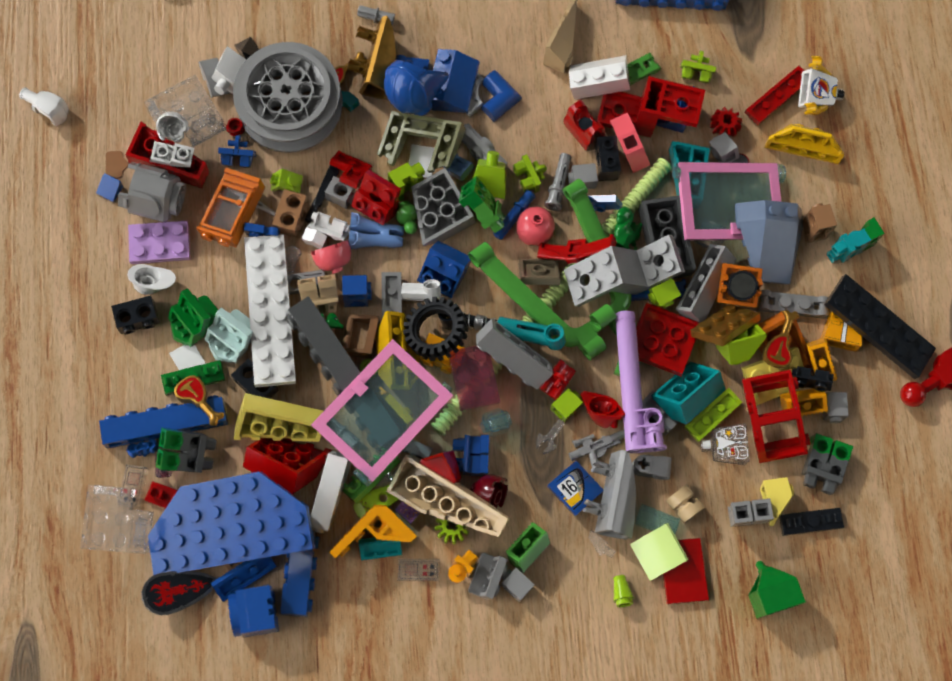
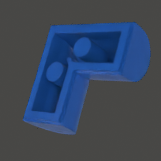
(504, 96)

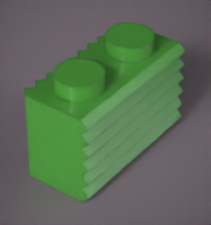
(528, 547)

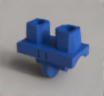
(228, 154)

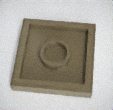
(539, 271)

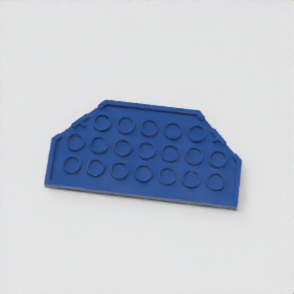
(229, 524)

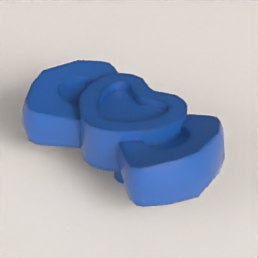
(142, 448)

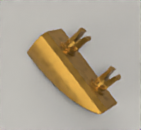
(380, 58)

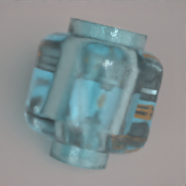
(495, 422)

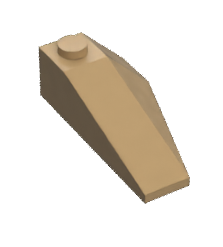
(560, 44)

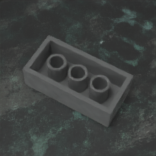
(663, 218)

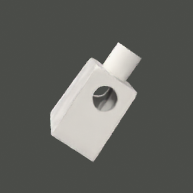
(226, 71)

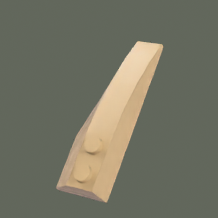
(445, 500)

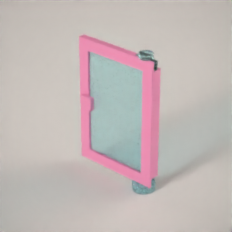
(713, 189)
(382, 411)

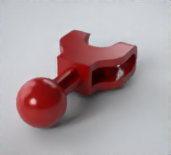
(914, 393)

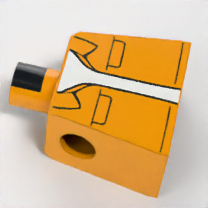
(841, 334)

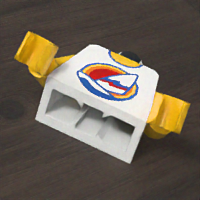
(818, 88)

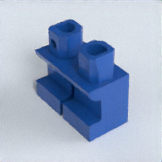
(475, 454)

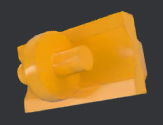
(462, 567)

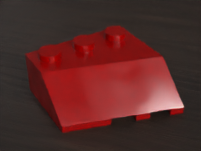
(285, 461)

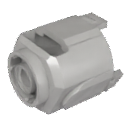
(153, 193)

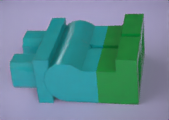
(856, 241)

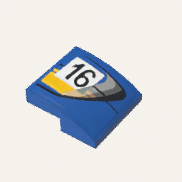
(574, 487)

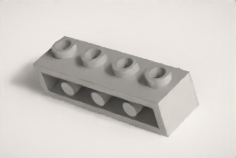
(704, 285)
(514, 354)

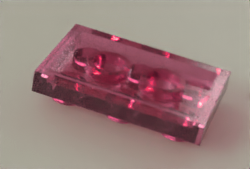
(473, 378)

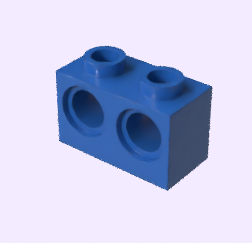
(356, 291)

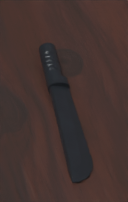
(318, 201)

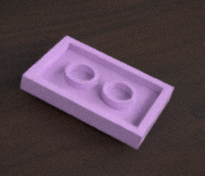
(159, 242)

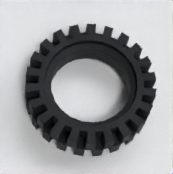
(421, 314)

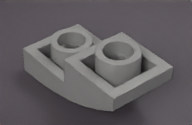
(207, 69)

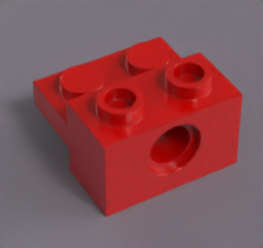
(376, 198)

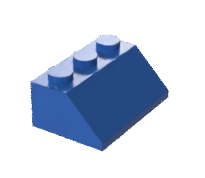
(458, 89)

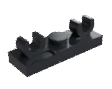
(811, 521)

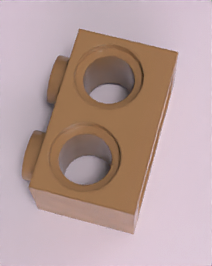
(285, 213)
(819, 222)

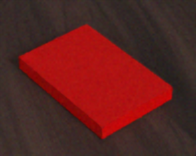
(688, 580)

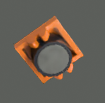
(739, 285)

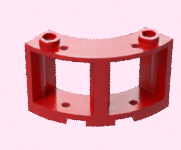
(782, 448)

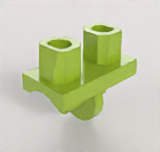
(689, 67)
(532, 181)

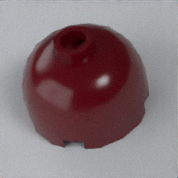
(491, 489)

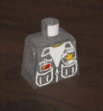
(728, 444)

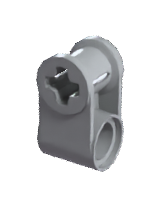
(656, 467)

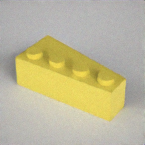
(275, 419)

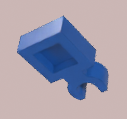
(255, 230)

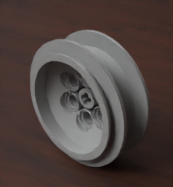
(285, 128)

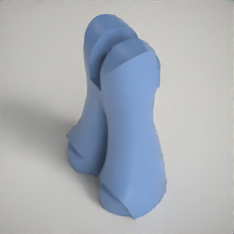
(372, 234)

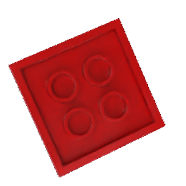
(664, 339)

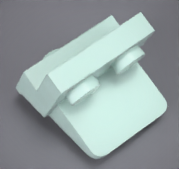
(229, 335)

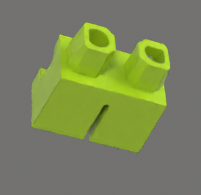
(406, 177)

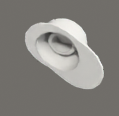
(150, 279)

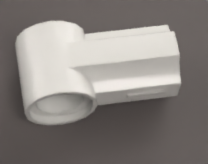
(421, 291)

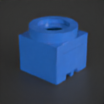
(253, 611)

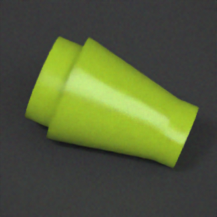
(622, 594)

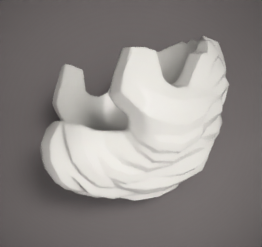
(172, 126)

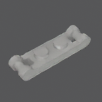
(792, 302)

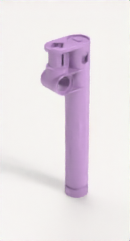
(637, 429)

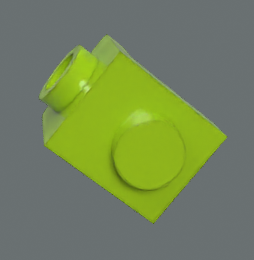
(286, 180)

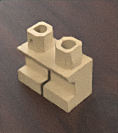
(327, 289)

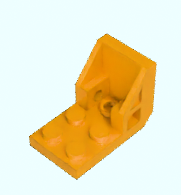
(391, 529)

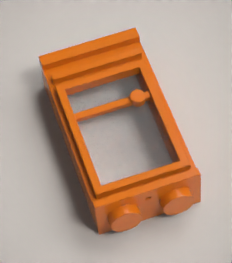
(231, 208)

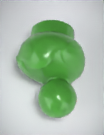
(406, 216)

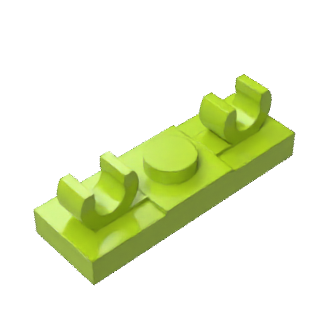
(713, 414)

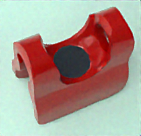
(582, 124)

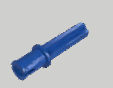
(514, 213)

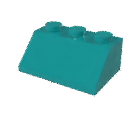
(689, 395)

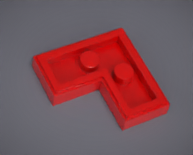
(352, 167)

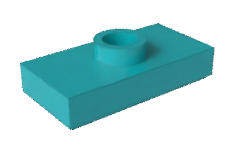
(373, 548)

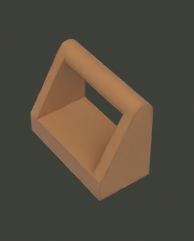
(373, 322)

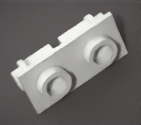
(337, 229)

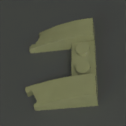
(446, 132)

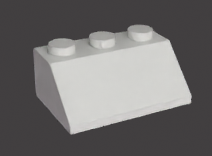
(599, 77)

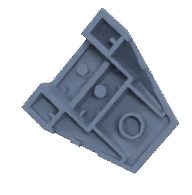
(771, 237)

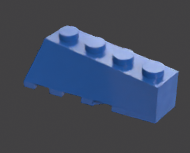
(299, 581)

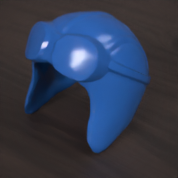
(412, 87)

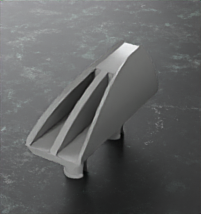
(618, 500)

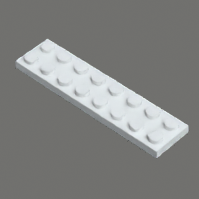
(269, 311)

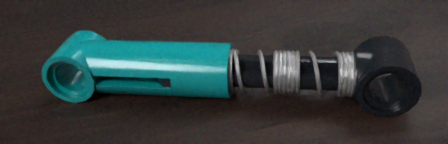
(524, 330)

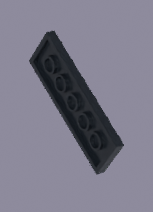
(880, 326)

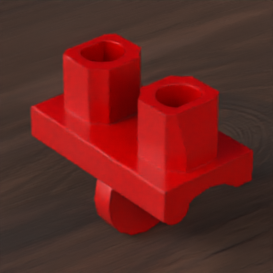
(559, 380)

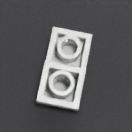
(171, 155)

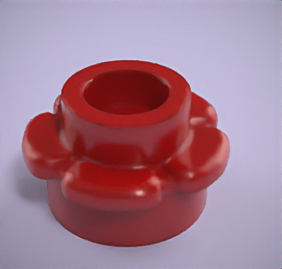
(231, 124)

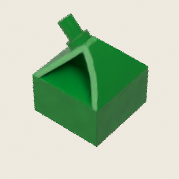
(774, 591)

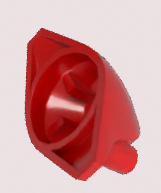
(602, 409)

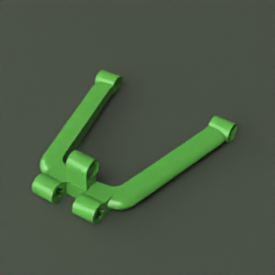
(585, 336)

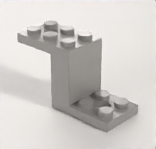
(624, 270)

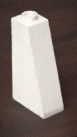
(329, 491)

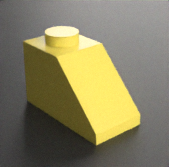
(780, 494)

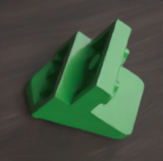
(191, 318)

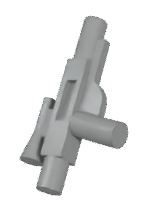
(597, 448)

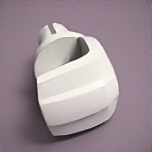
(46, 103)

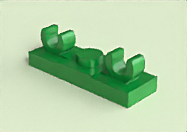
(208, 373)

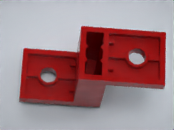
(657, 101)

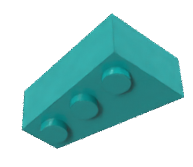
(686, 153)

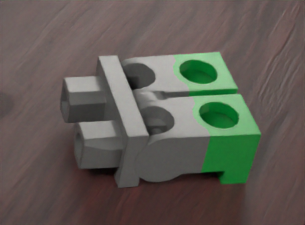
(192, 451)
(826, 463)

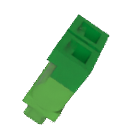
(483, 204)

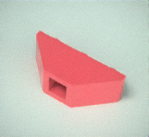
(630, 142)

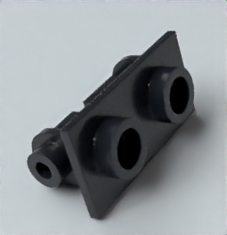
(821, 381)

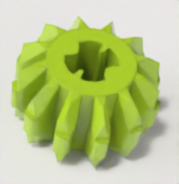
(450, 533)

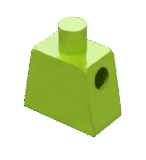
(492, 174)

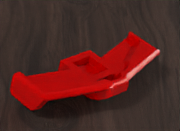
(575, 250)

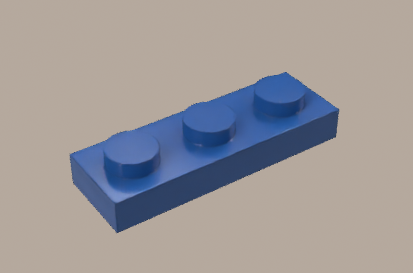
(242, 576)

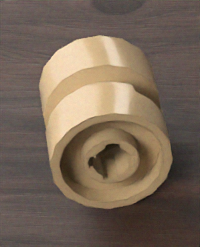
(685, 503)

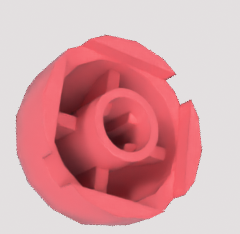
(535, 226)
(332, 257)

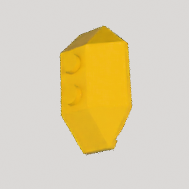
(806, 142)
(392, 328)

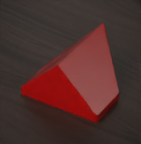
(444, 465)

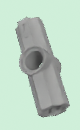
(477, 144)

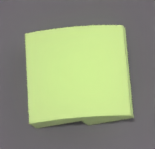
(659, 551)

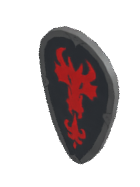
(175, 591)

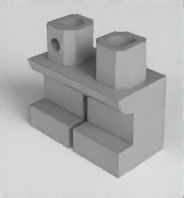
(750, 512)

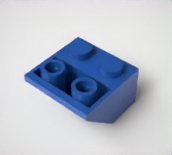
(446, 266)

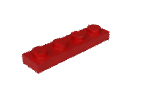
(775, 96)

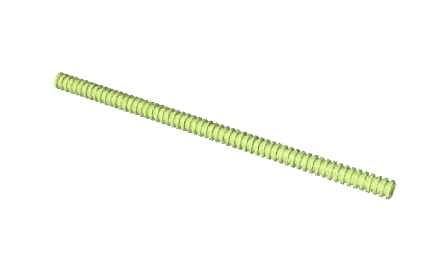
(554, 292)

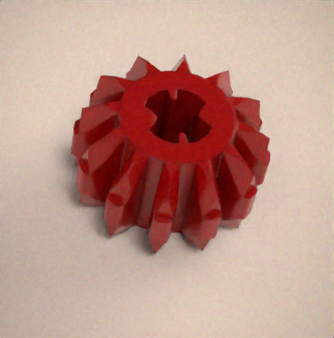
(724, 116)

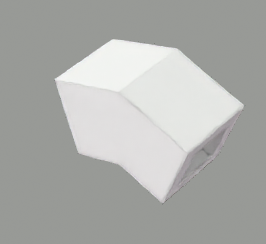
(314, 238)

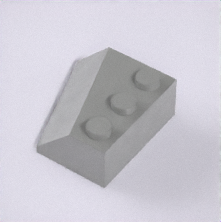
(439, 208)

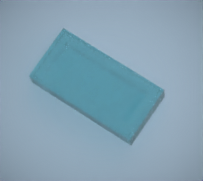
(653, 519)

